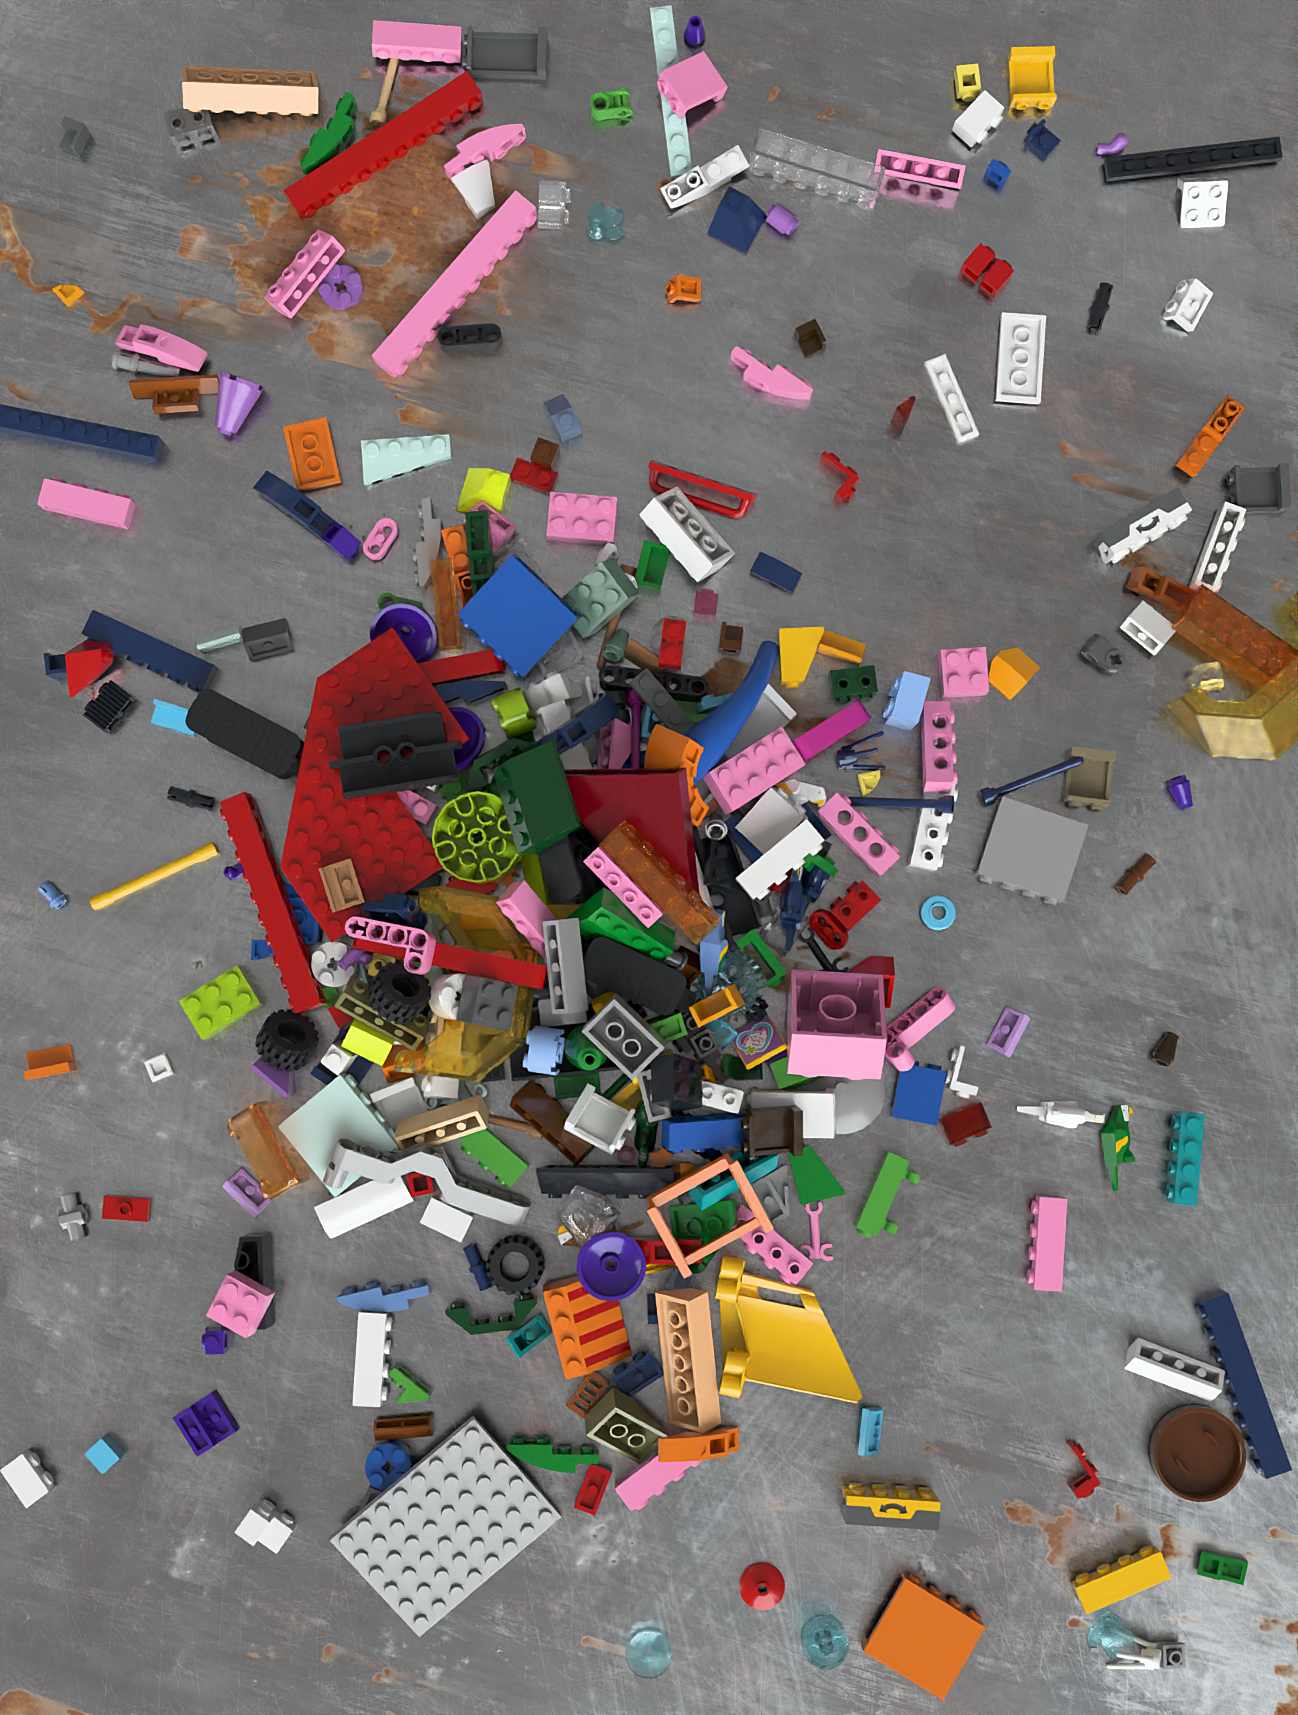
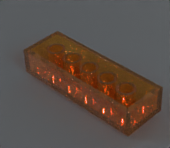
(1232, 637)

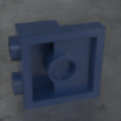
(397, 910)

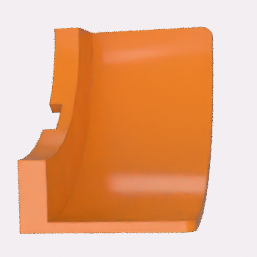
(674, 750)

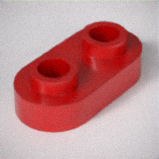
(828, 929)

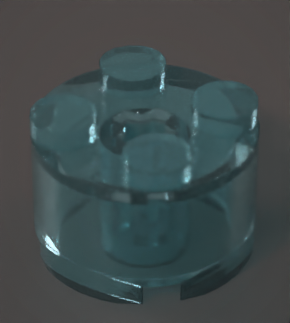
(821, 1655)

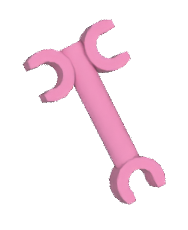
(817, 1249)

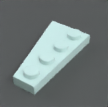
(401, 455)

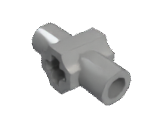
(72, 1216)

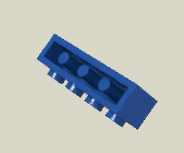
(701, 1132)

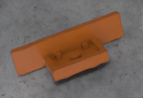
(175, 393)

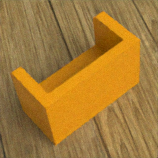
(716, 1005)

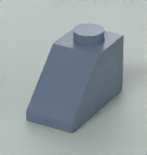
(563, 418)

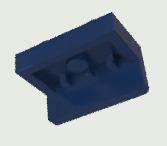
(637, 1374)

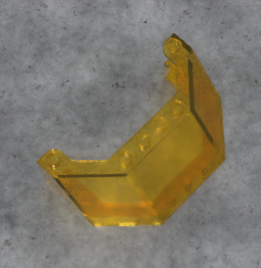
(1249, 729)
(464, 1048)

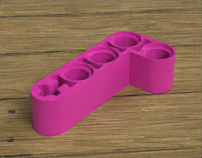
(831, 730)

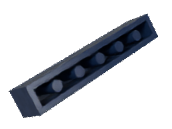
(150, 651)

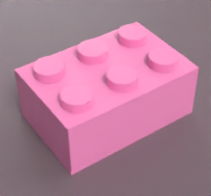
(581, 519)

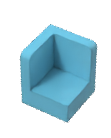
(104, 1453)

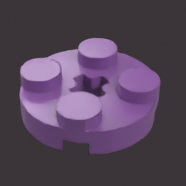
(344, 298)

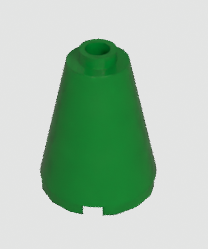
(582, 1051)

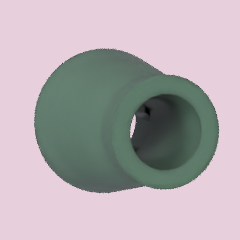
(615, 647)

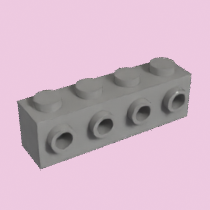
(565, 961)

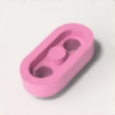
(379, 539)

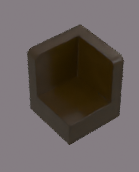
(810, 338)

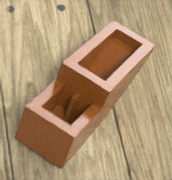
(1158, 588)

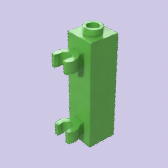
(881, 1194)

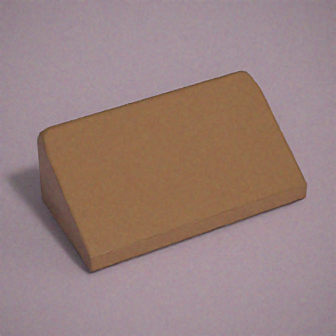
(642, 656)

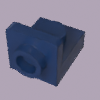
(1041, 139)

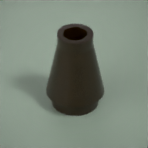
(1165, 1051)

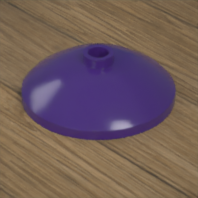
(422, 629)
(474, 730)
(614, 1281)

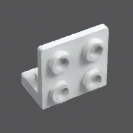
(1203, 201)

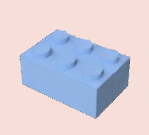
(906, 700)

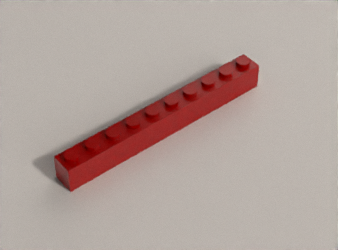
(384, 146)
(272, 902)

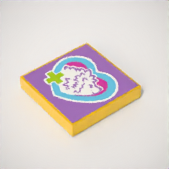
(758, 1042)

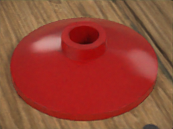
(757, 1575)

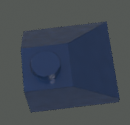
(737, 220)

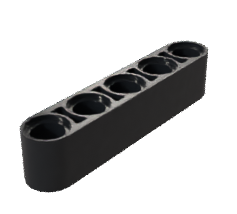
(666, 679)

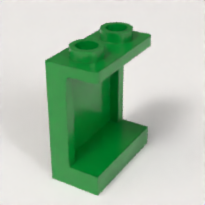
(767, 956)

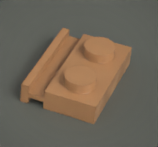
(341, 885)

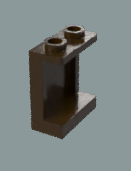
(772, 1131)

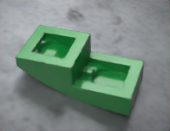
(1222, 1567)

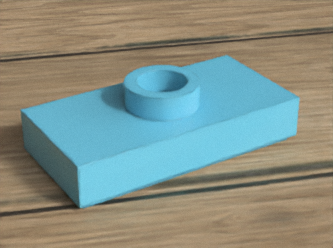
(722, 1032)
(870, 1431)

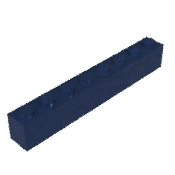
(81, 434)
(1244, 1385)

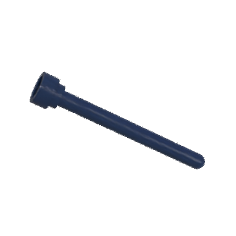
(990, 795)
(943, 804)

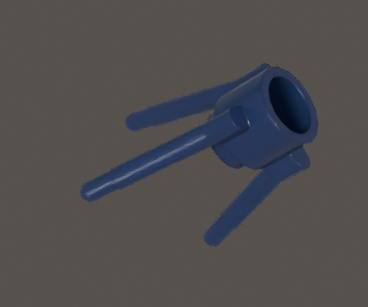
(847, 757)

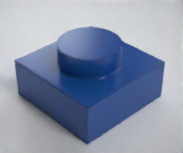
(998, 172)

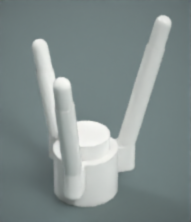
(1149, 1658)

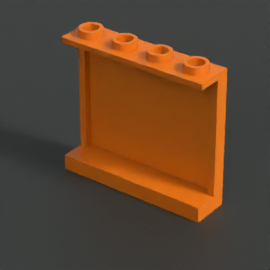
(924, 1636)

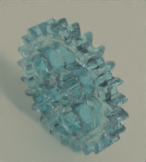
(744, 967)

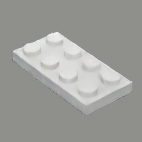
(1020, 358)

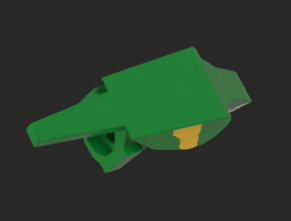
(1117, 1141)

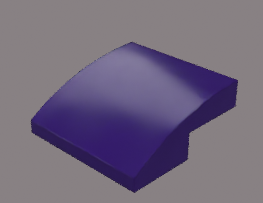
(206, 1423)

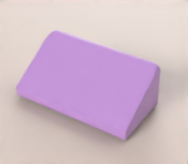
(1008, 1031)
(246, 1192)

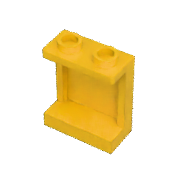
(1031, 77)

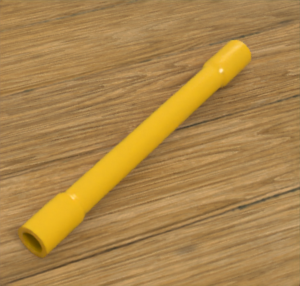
(109, 896)

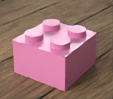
(963, 672)
(240, 1304)

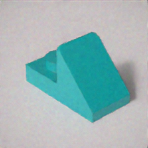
(528, 1335)

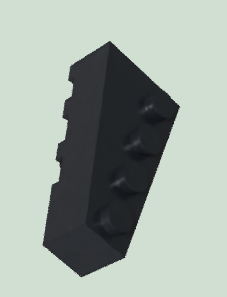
(254, 1261)

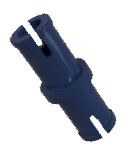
(477, 1266)

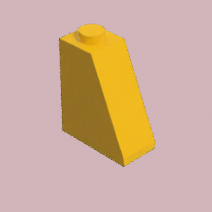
(796, 653)

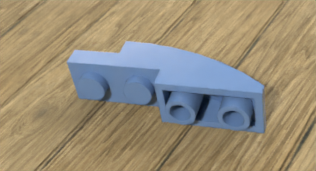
(375, 1299)

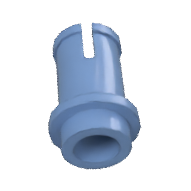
(52, 895)

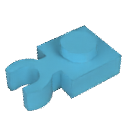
(710, 703)

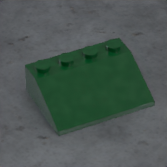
(536, 799)

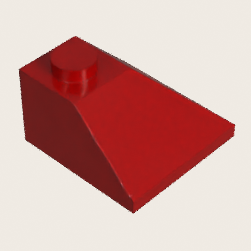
(86, 664)
(880, 966)

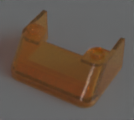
(264, 1151)

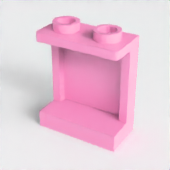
(691, 83)

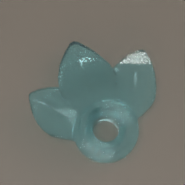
(607, 220)
(1110, 1638)

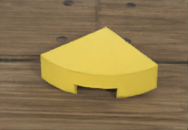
(868, 781)

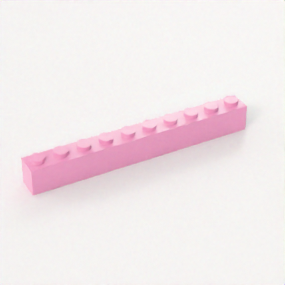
(455, 284)

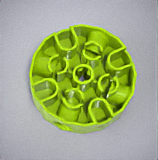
(456, 843)

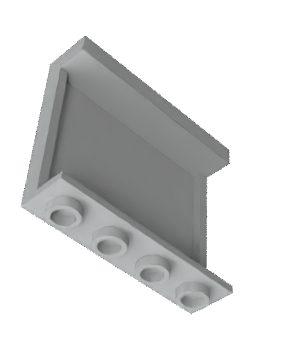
(1031, 851)

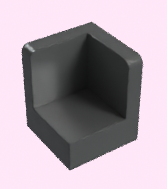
(74, 137)

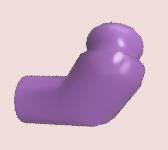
(1114, 147)
(354, 956)

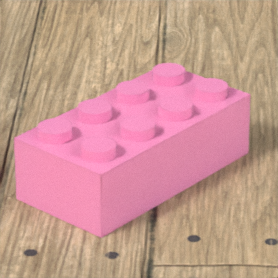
(753, 770)

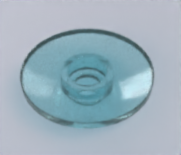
(648, 1665)

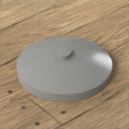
(855, 1100)

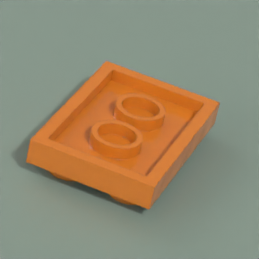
(312, 454)

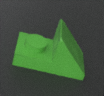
(414, 1389)

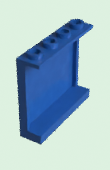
(518, 615)

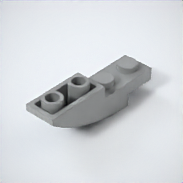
(431, 547)

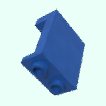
(919, 1094)

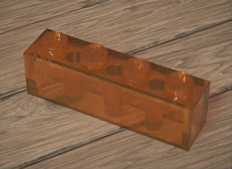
(445, 603)

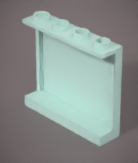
(332, 1115)

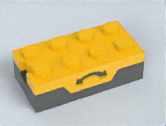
(890, 1507)

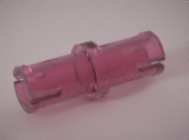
(623, 1149)

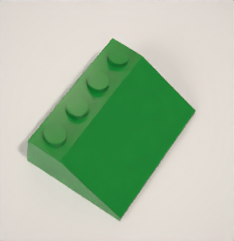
(610, 918)

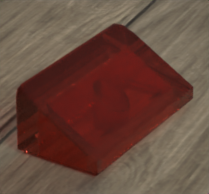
(902, 414)

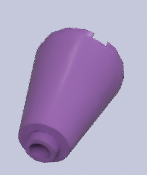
(234, 402)

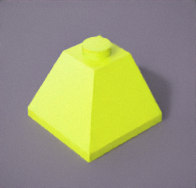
(484, 485)

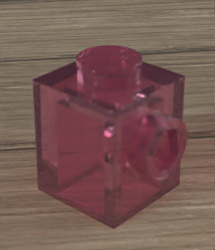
(705, 604)

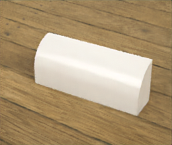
(362, 1205)

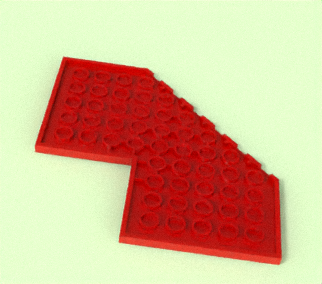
(372, 830)

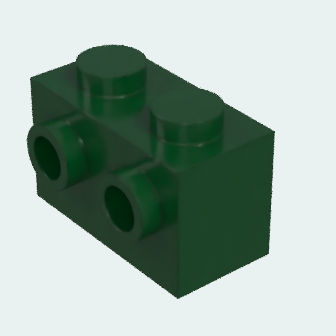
(853, 683)

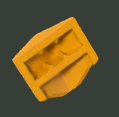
(1011, 671)

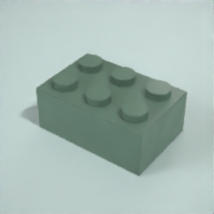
(600, 596)

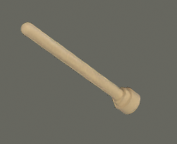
(379, 115)

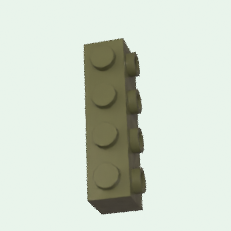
(355, 1003)

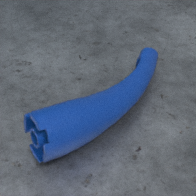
(724, 724)

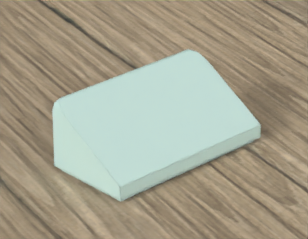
(219, 639)

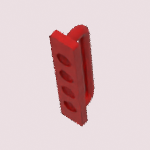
(747, 497)

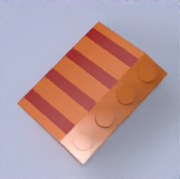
(585, 1329)

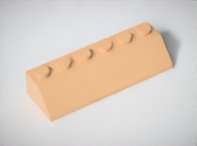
(249, 90)
(688, 1358)

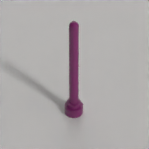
(635, 704)

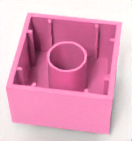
(836, 1024)

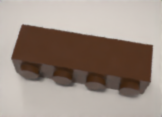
(549, 1119)

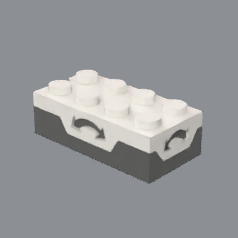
(1141, 526)

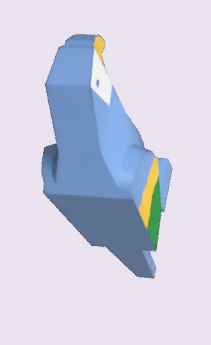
(713, 952)

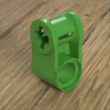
(612, 105)

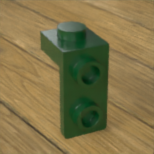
(735, 1069)

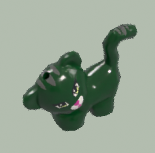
(645, 1134)

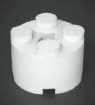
(322, 961)
(446, 995)

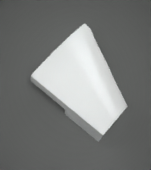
(476, 188)

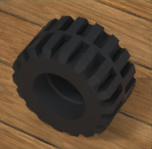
(391, 1003)
(280, 1052)
(501, 1279)

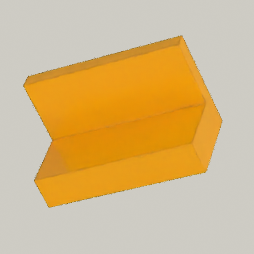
(841, 648)

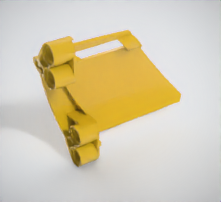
(776, 1340)

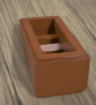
(598, 1377)

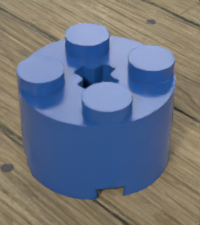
(397, 1453)

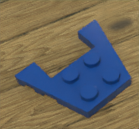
(308, 925)

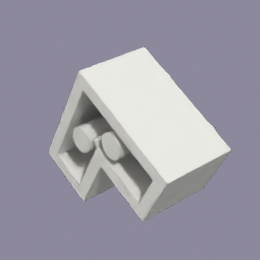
(266, 1526)

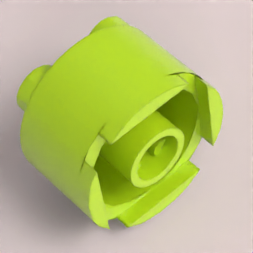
(513, 713)

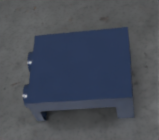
(358, 1068)

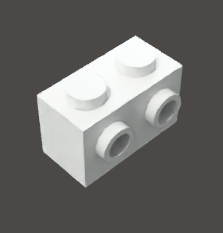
(978, 119)
(1148, 627)
(447, 1219)
(28, 1478)

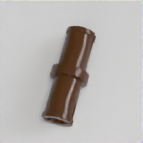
(1135, 874)

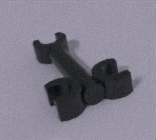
(815, 948)

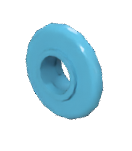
(949, 912)

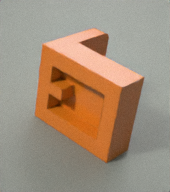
(683, 288)

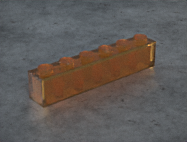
(660, 882)

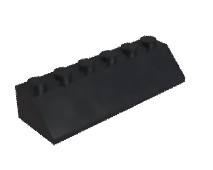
(606, 1179)

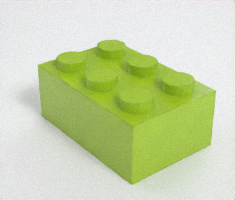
(221, 1002)

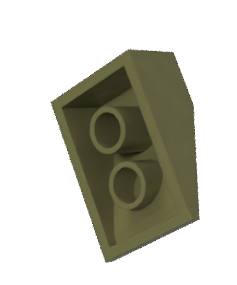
(623, 1426)

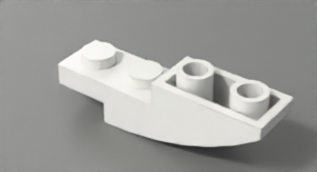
(705, 179)

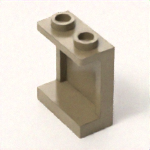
(1090, 781)

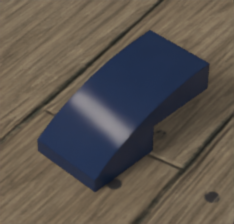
(776, 572)

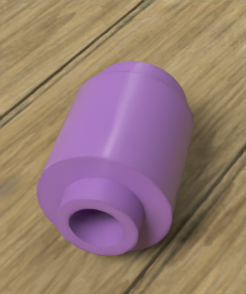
(781, 219)

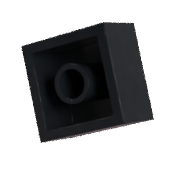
(676, 1082)

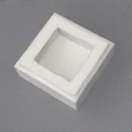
(159, 1067)

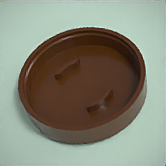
(1197, 1453)

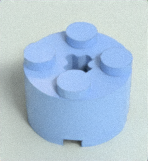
(545, 1050)

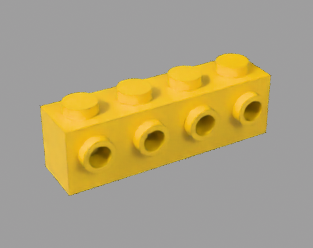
(1121, 1579)

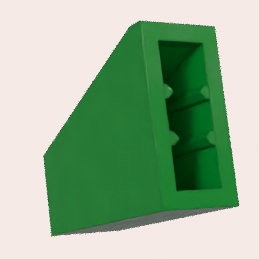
(813, 1178)

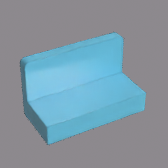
(171, 717)

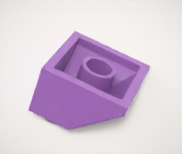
(280, 1080)

